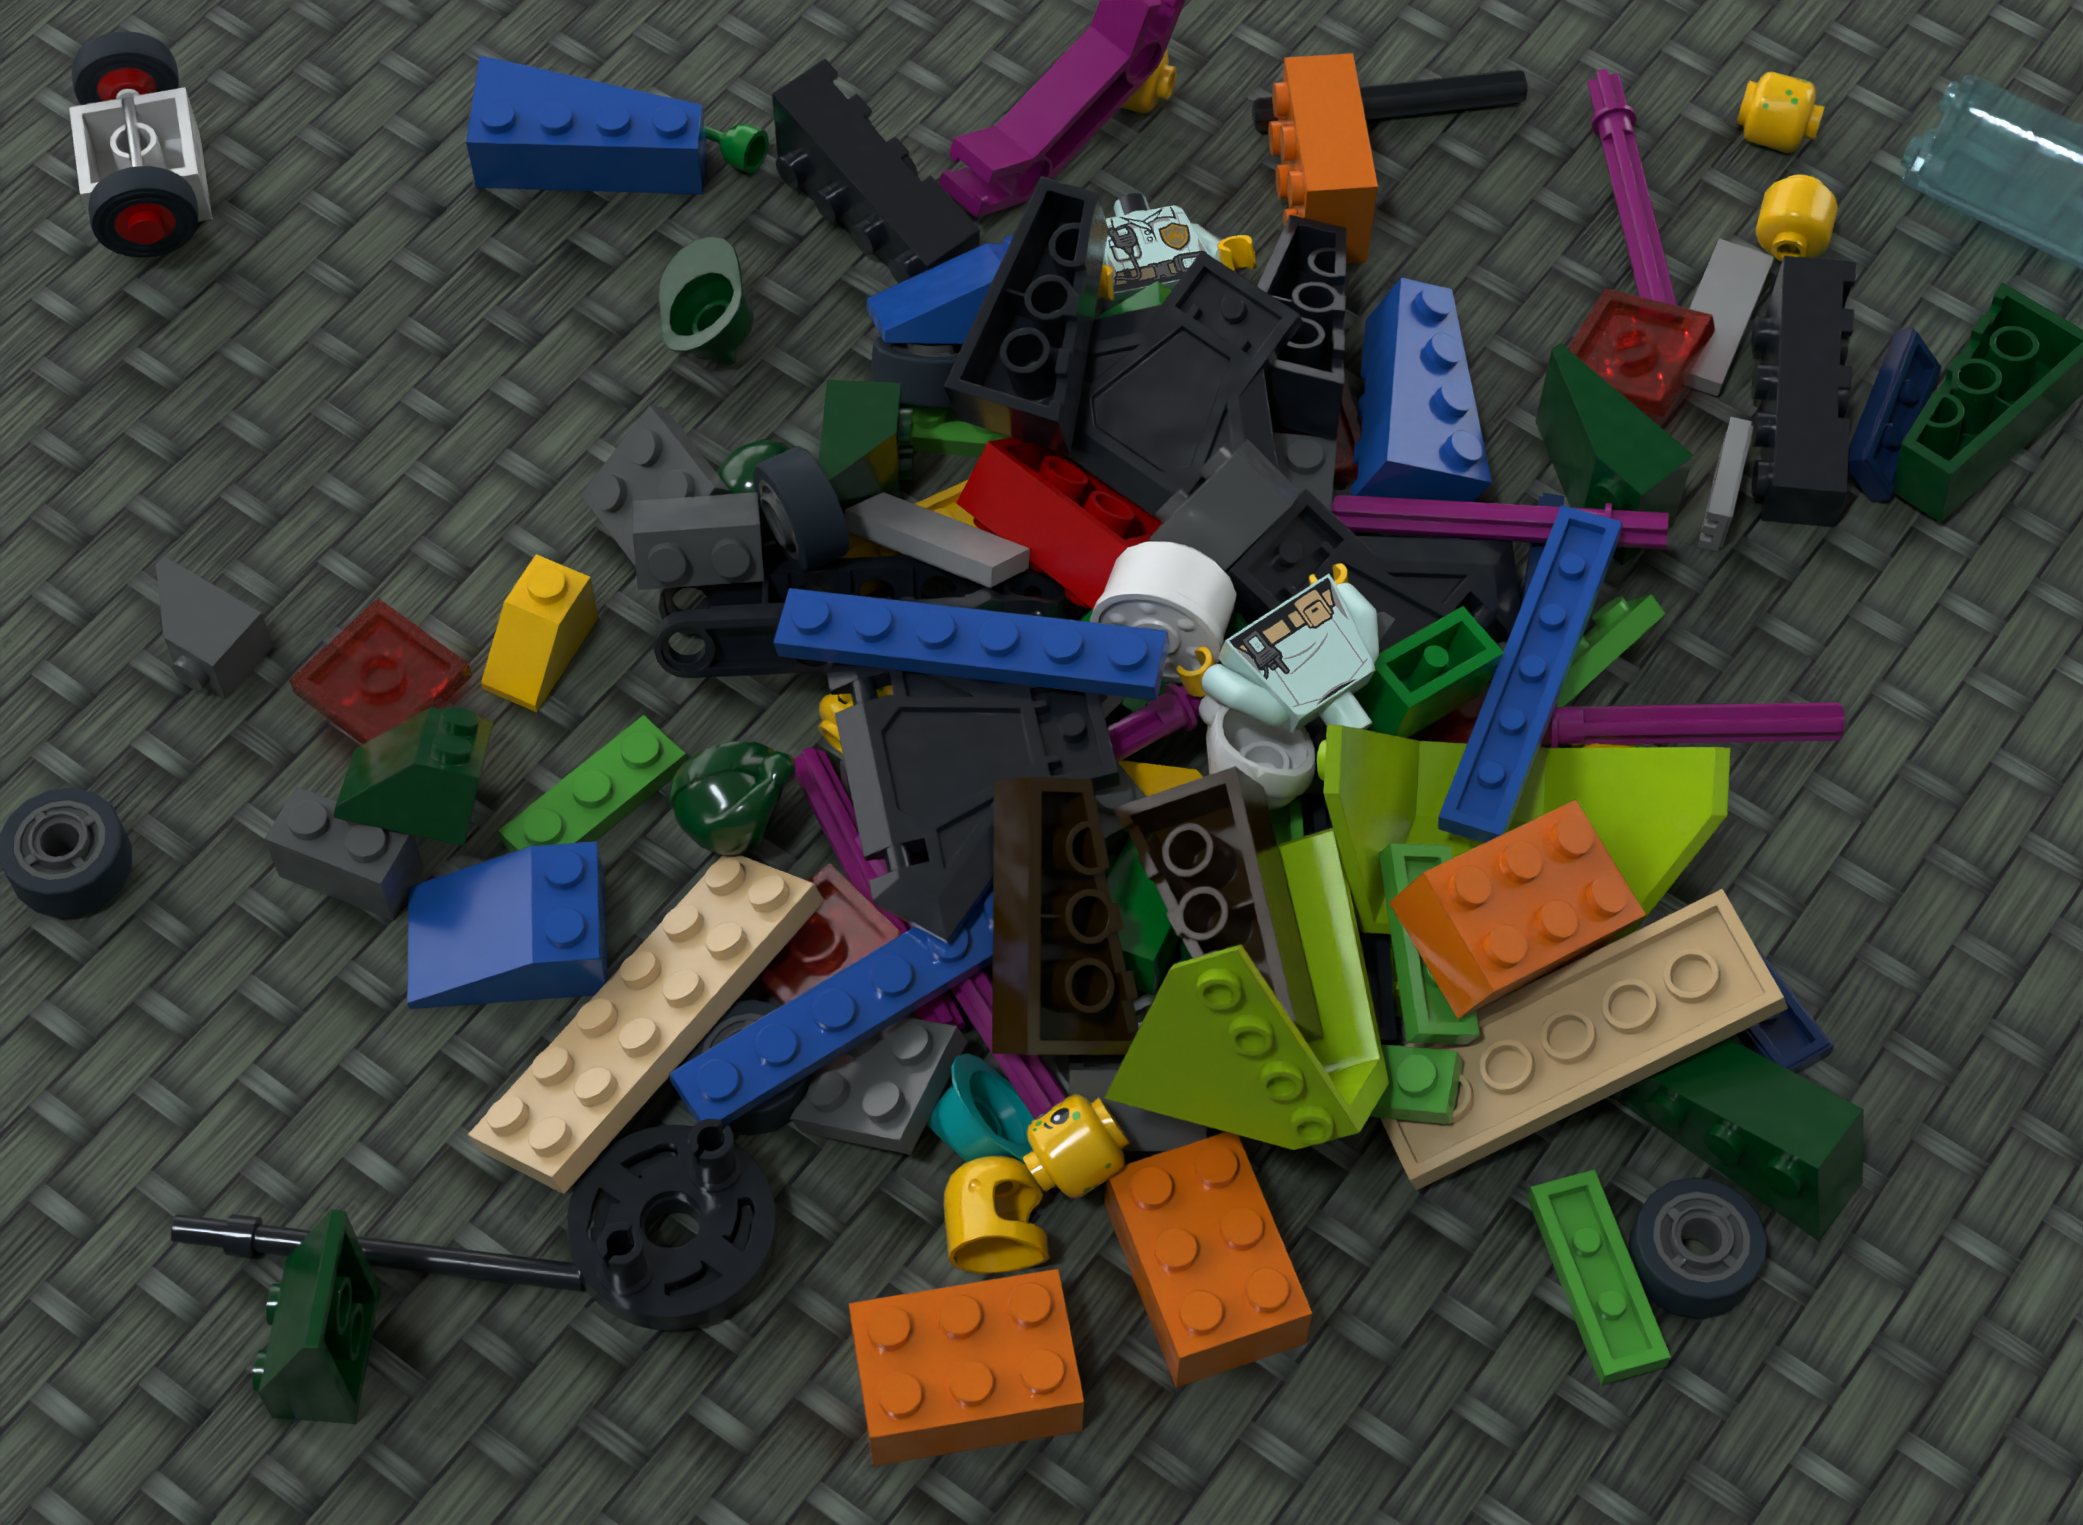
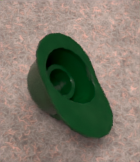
(705, 301)

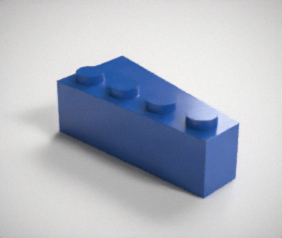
(580, 134)
(1418, 402)

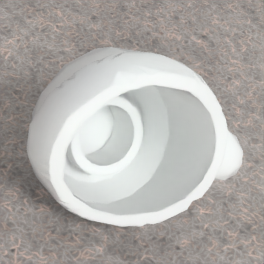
(1266, 753)

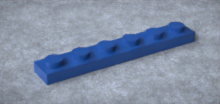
(973, 643)
(1530, 676)
(833, 1018)

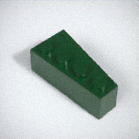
(1994, 401)
(1760, 1129)

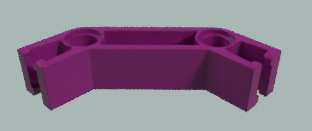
(1062, 106)

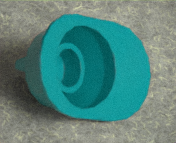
(981, 1113)

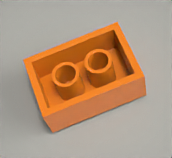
(1324, 147)
(1516, 908)
(1207, 1258)
(966, 1367)

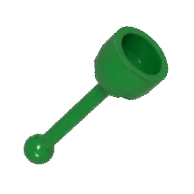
(741, 146)

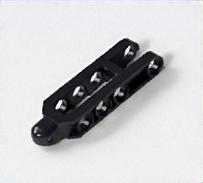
(744, 617)

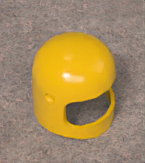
(989, 1217)

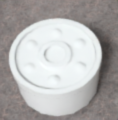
(1170, 591)

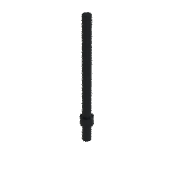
(247, 1236)

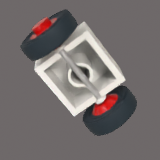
(136, 146)

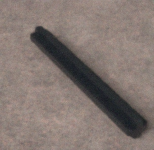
(1425, 96)

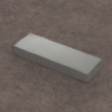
(1729, 294)
(937, 539)

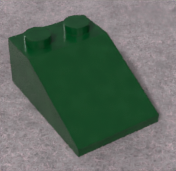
(1607, 445)
(320, 1328)

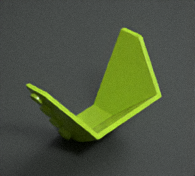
(1644, 804)
(1229, 1053)

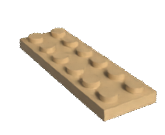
(645, 1020)
(1594, 1033)

